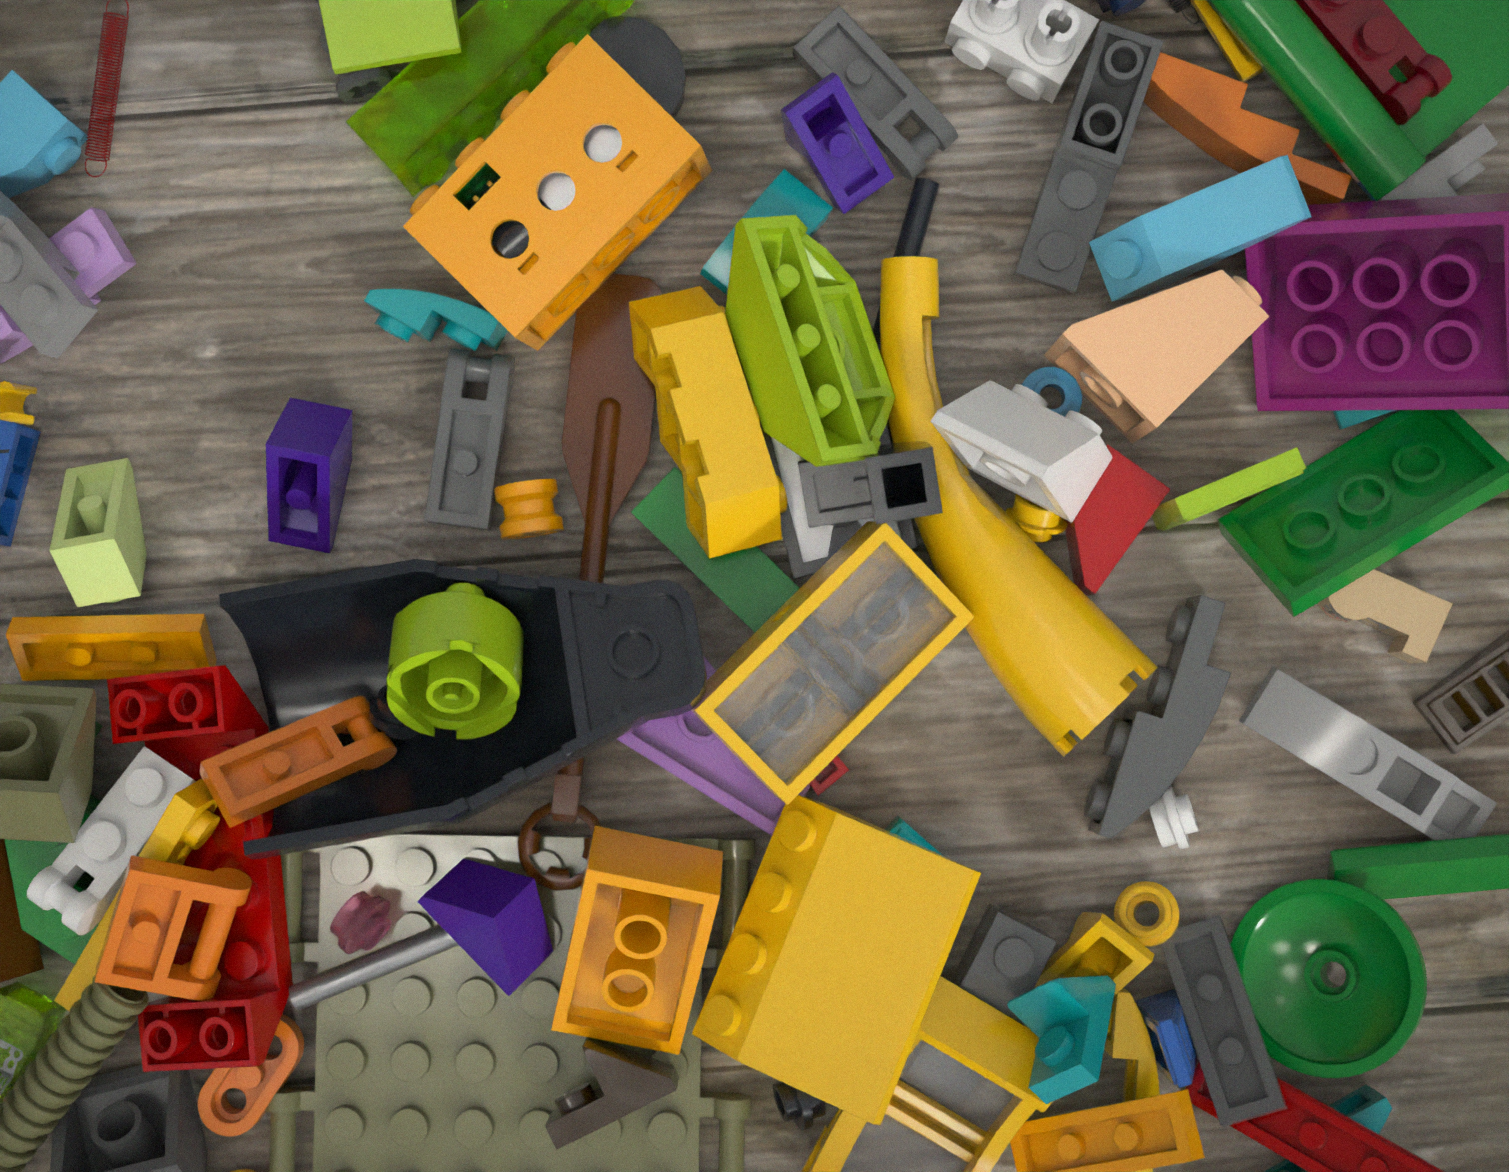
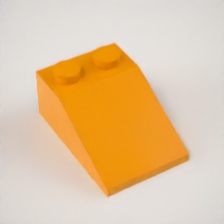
(638, 940)

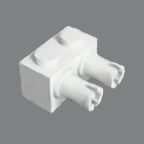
(1022, 40)

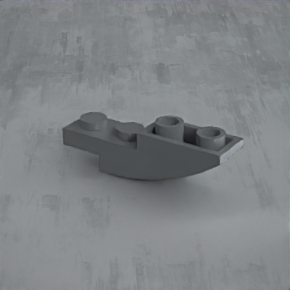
(1087, 156)
(1155, 748)

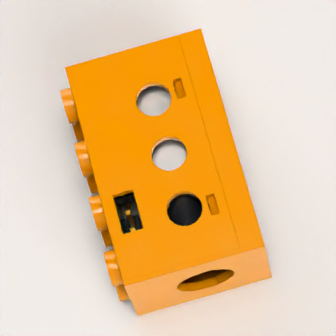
(558, 192)

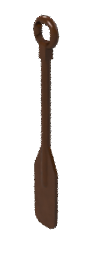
(605, 452)

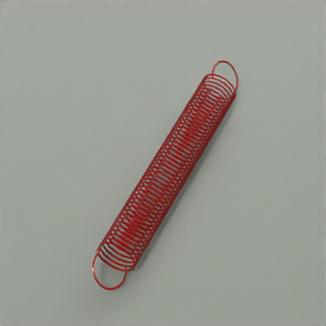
(111, 33)

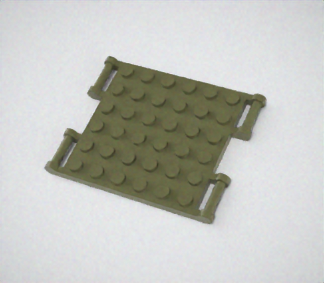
(449, 1067)

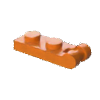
(295, 760)

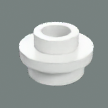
(1173, 819)

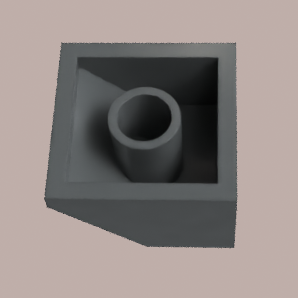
(132, 1125)

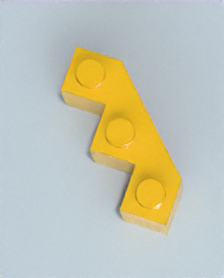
(708, 421)

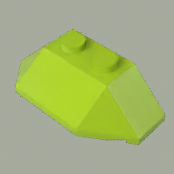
(805, 343)

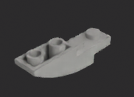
(39, 284)
(1365, 759)

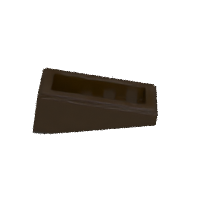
(1474, 671)

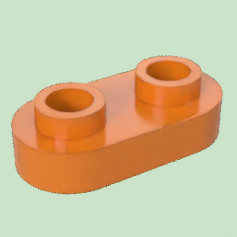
(256, 1083)

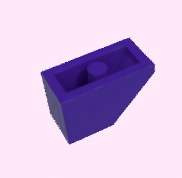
(308, 474)

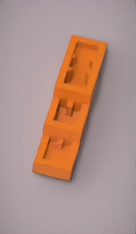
(1209, 114)

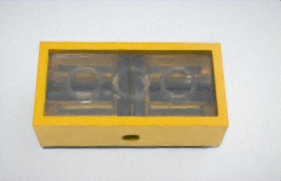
(830, 659)

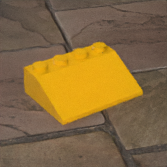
(836, 957)

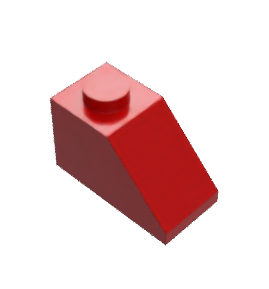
(1111, 520)

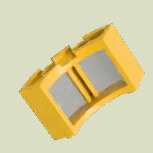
(953, 1102)

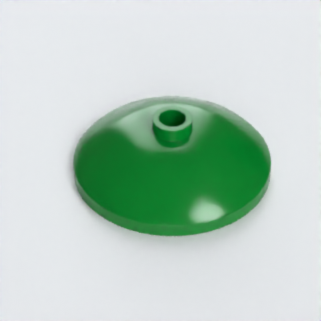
(1302, 1014)

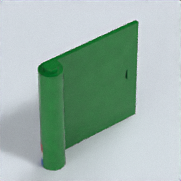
(1340, 107)

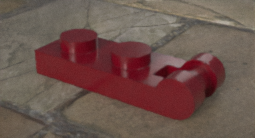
(1371, 44)

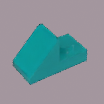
(1072, 1032)

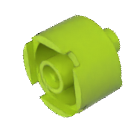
(455, 663)

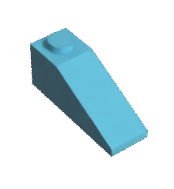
(34, 138)
(1199, 229)

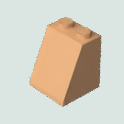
(1158, 349)

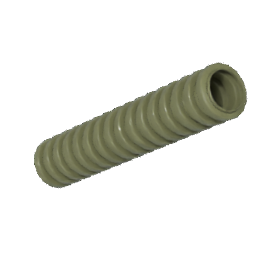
(64, 1069)

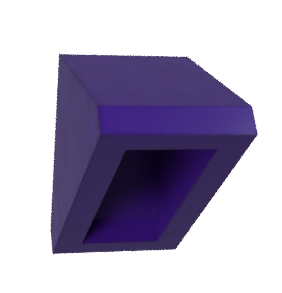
(493, 919)

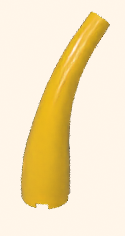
(1030, 622)

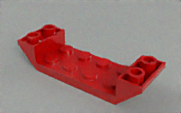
(186, 721)

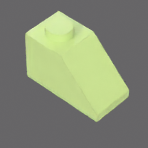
(100, 534)

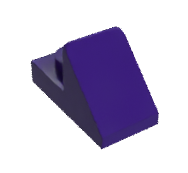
(836, 143)

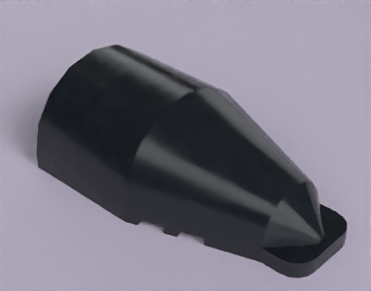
(591, 672)

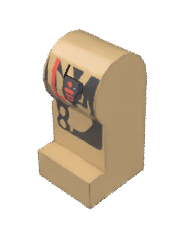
(1394, 609)

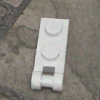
(107, 841)

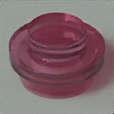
(361, 922)

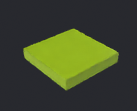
(1229, 489)

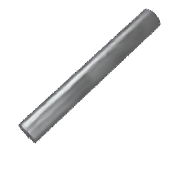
(370, 967)

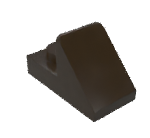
(625, 1082)

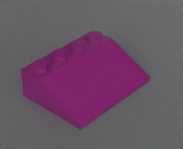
(1385, 307)

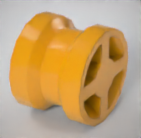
(528, 509)

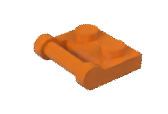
(151, 922)

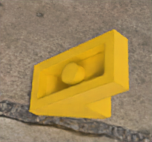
(1098, 949)

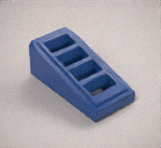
(1169, 1036)

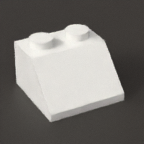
(1026, 445)

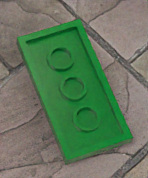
(1364, 504)

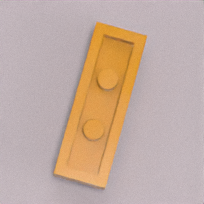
(108, 645)
(1111, 1137)

